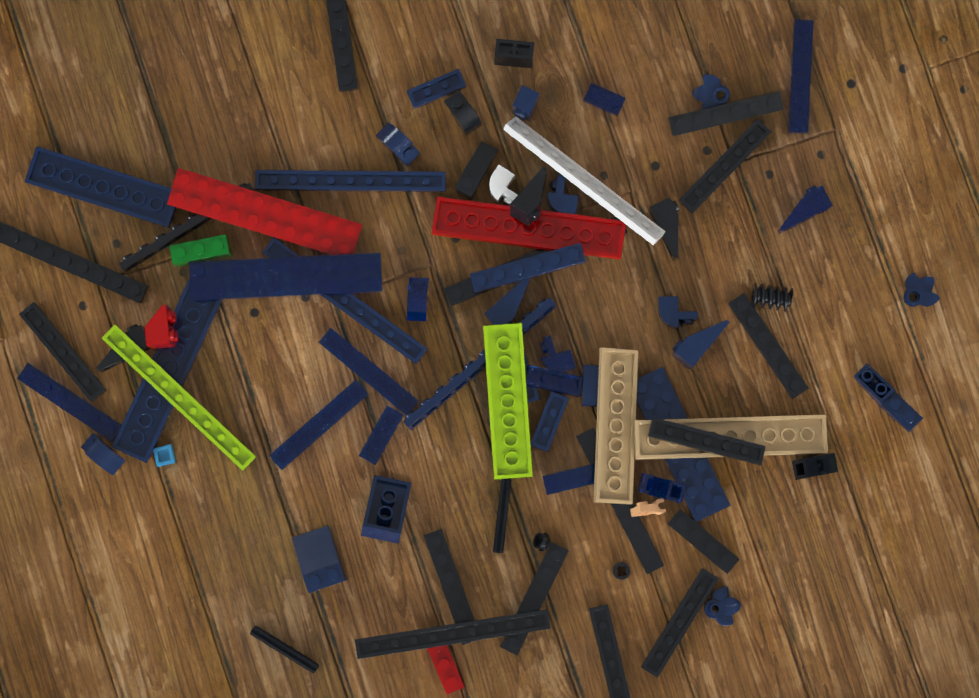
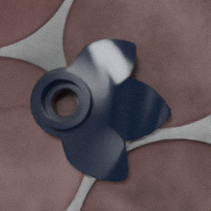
(708, 92)
(921, 289)
(725, 606)

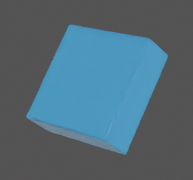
(164, 455)

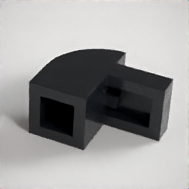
(463, 112)
(815, 466)

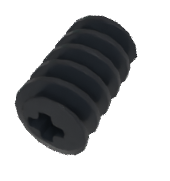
(772, 297)

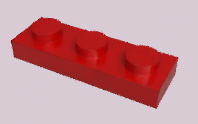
(446, 668)

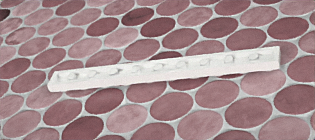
(584, 180)

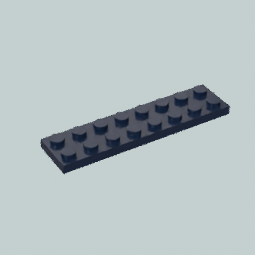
(100, 186)
(702, 490)

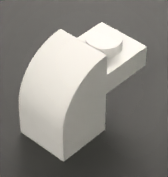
(499, 184)

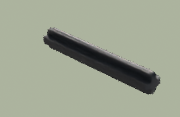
(502, 515)
(284, 649)

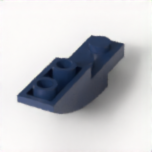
(887, 398)

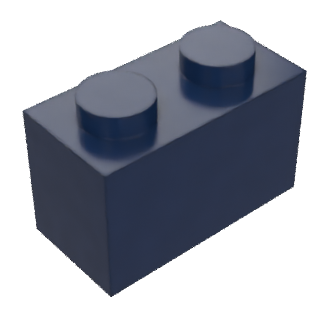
(525, 103)

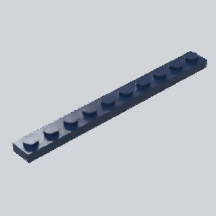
(350, 180)
(361, 313)
(472, 368)

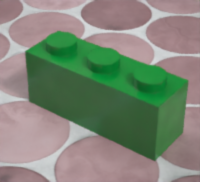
(200, 250)

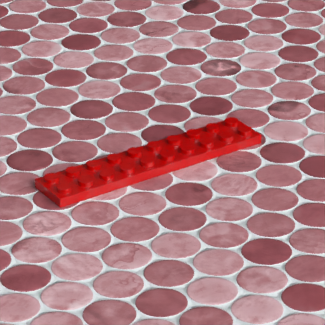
(263, 213)
(550, 232)

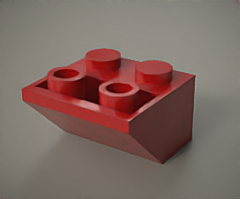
(160, 329)

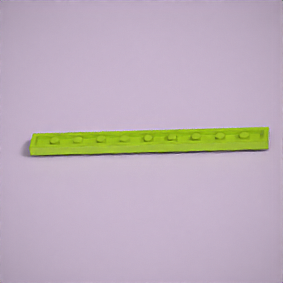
(179, 397)

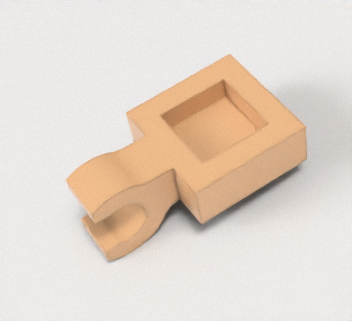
(644, 508)

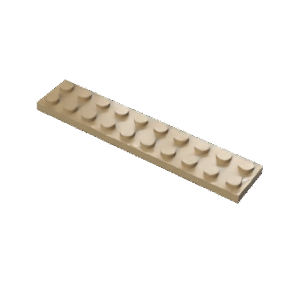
(778, 433)

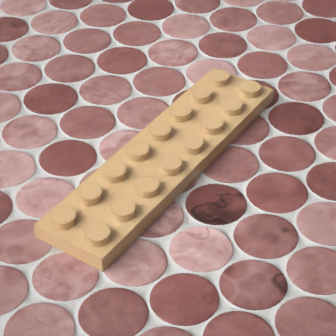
(615, 426)

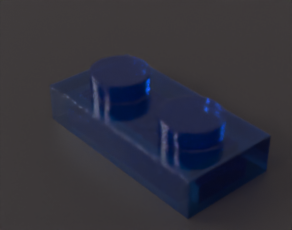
(604, 99)

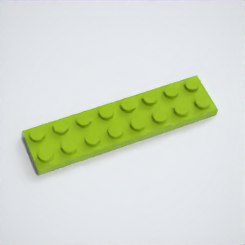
(507, 400)

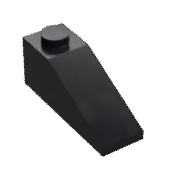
(475, 170)
(528, 203)
(666, 217)
(112, 359)

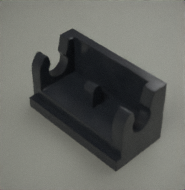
(514, 53)

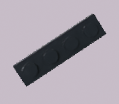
(703, 541)

